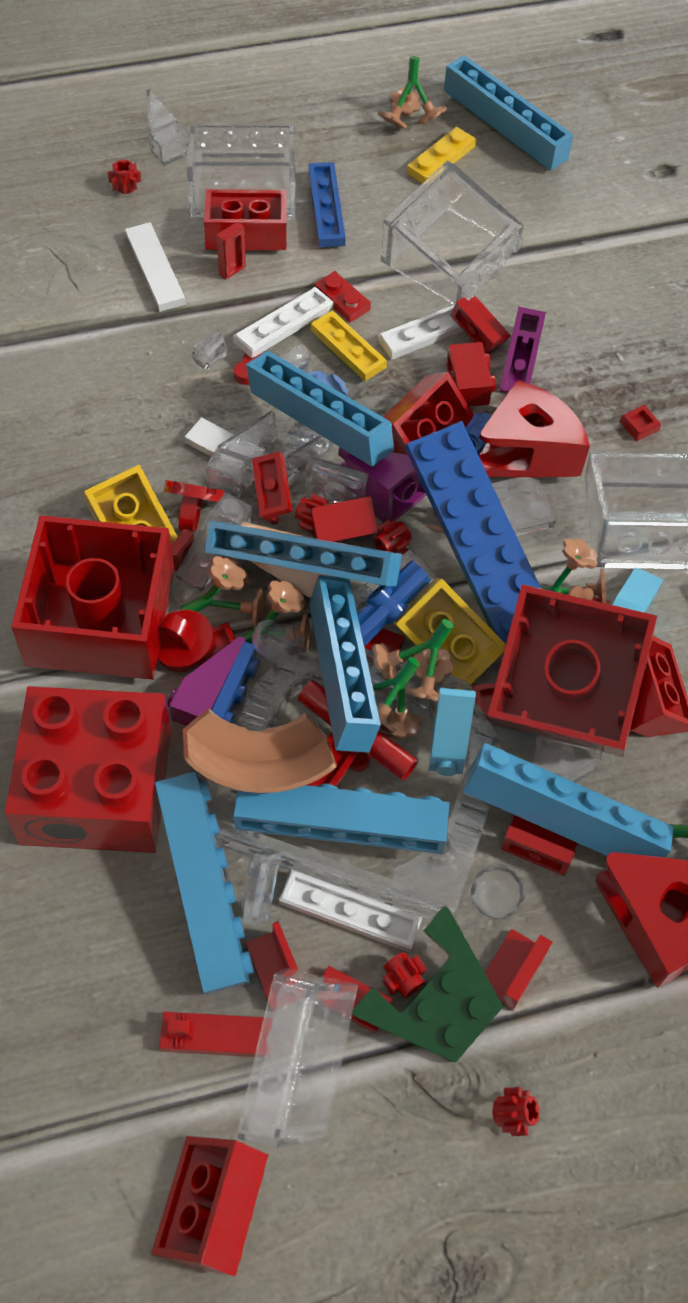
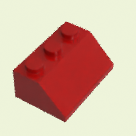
(259, 211)
(427, 409)
(662, 695)
(210, 1204)

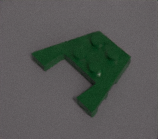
(449, 1007)

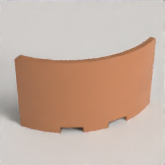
(257, 760)

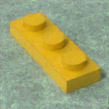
(449, 148)
(348, 345)

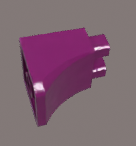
(390, 484)

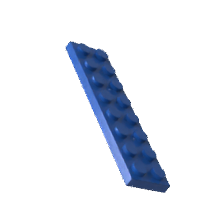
(473, 522)

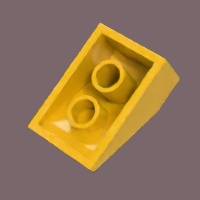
(127, 500)
(469, 643)

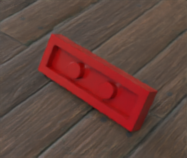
(210, 1034)

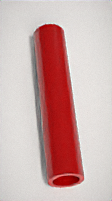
(383, 749)

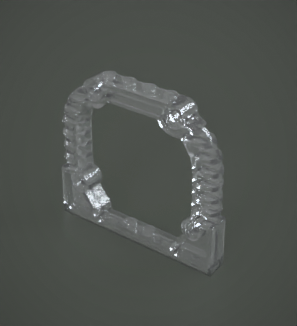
(415, 886)

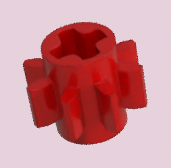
(124, 176)
(303, 511)
(393, 537)
(404, 975)
(515, 1111)

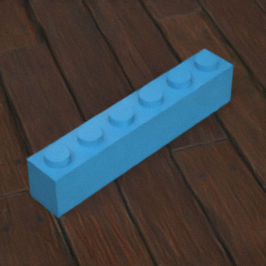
(508, 112)
(321, 408)
(303, 553)
(344, 665)
(564, 806)
(347, 817)
(202, 883)

